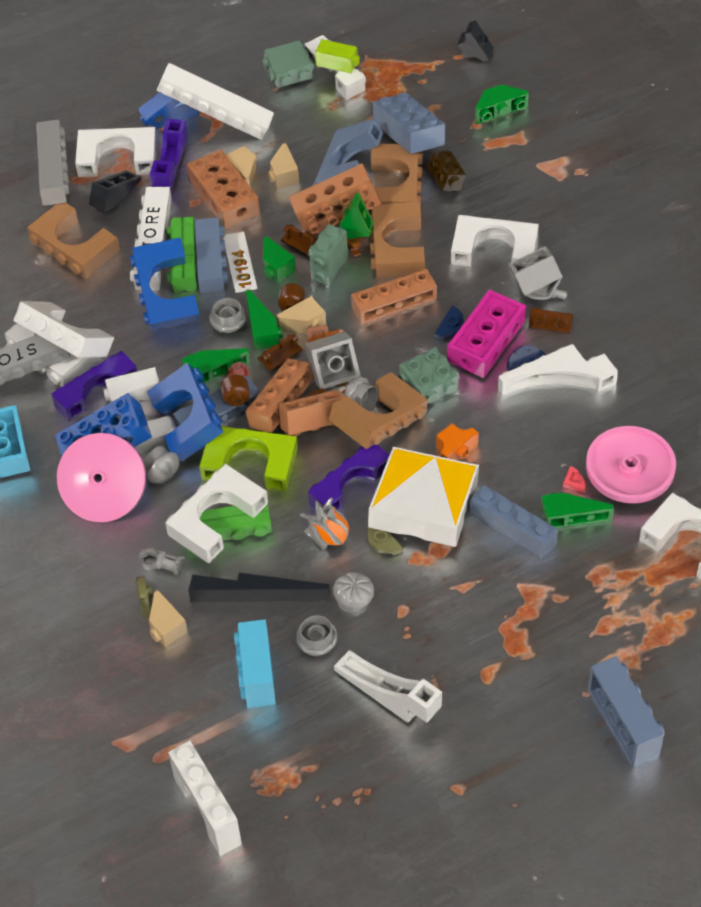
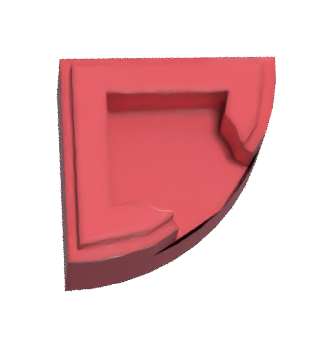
(574, 480)

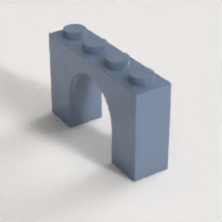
(345, 144)

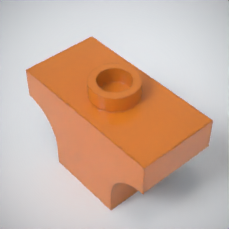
(456, 442)

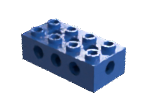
(120, 417)

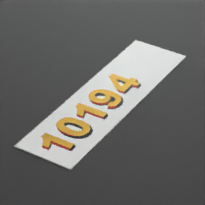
(240, 262)

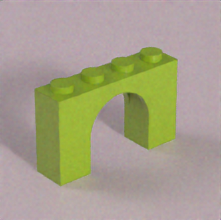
(278, 448)

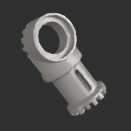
(162, 561)

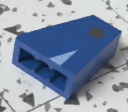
(163, 107)

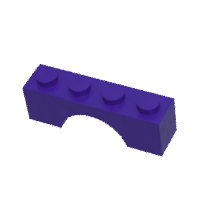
(174, 141)
(71, 397)
(364, 464)

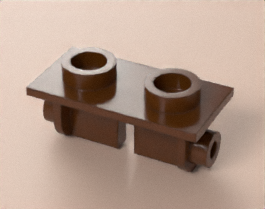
(298, 239)
(550, 320)
(280, 353)

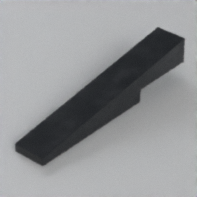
(255, 589)

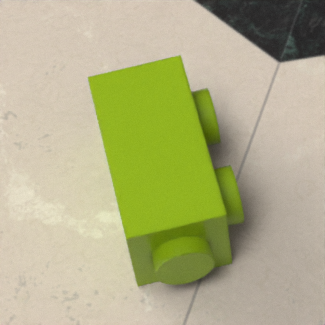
(336, 56)

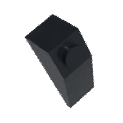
(111, 190)

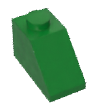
(356, 219)
(277, 261)

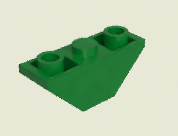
(499, 102)

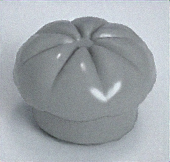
(227, 315)
(362, 393)
(160, 465)
(353, 591)
(316, 636)

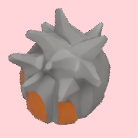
(327, 525)

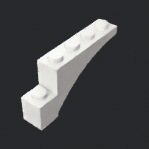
(561, 367)
(396, 693)

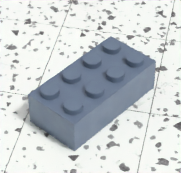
(409, 123)
(626, 711)

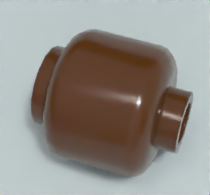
(290, 295)
(235, 390)

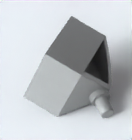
(538, 275)
(332, 360)

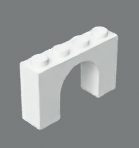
(95, 142)
(474, 230)
(46, 321)
(58, 373)
(137, 385)
(223, 487)
(670, 518)
(197, 781)

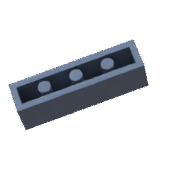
(209, 255)
(226, 412)
(513, 521)

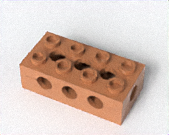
(328, 199)
(241, 200)

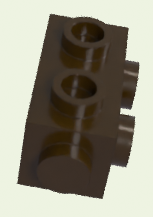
(446, 170)

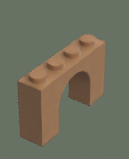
(396, 159)
(81, 258)
(392, 260)
(370, 427)

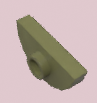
(383, 542)
(144, 594)

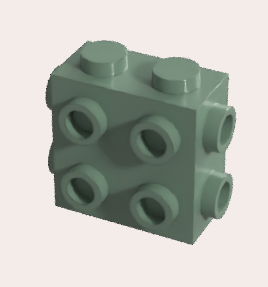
(288, 64)
(328, 254)
(430, 375)

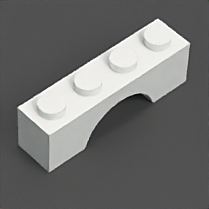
(346, 83)

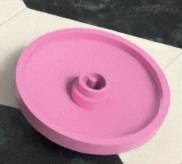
(630, 464)
(121, 474)

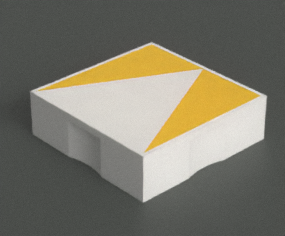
(423, 496)

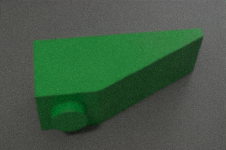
(263, 323)
(216, 363)
(571, 510)

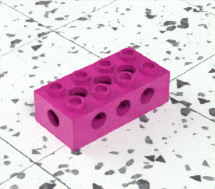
(486, 333)

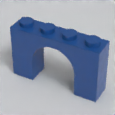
(161, 312)
(203, 422)

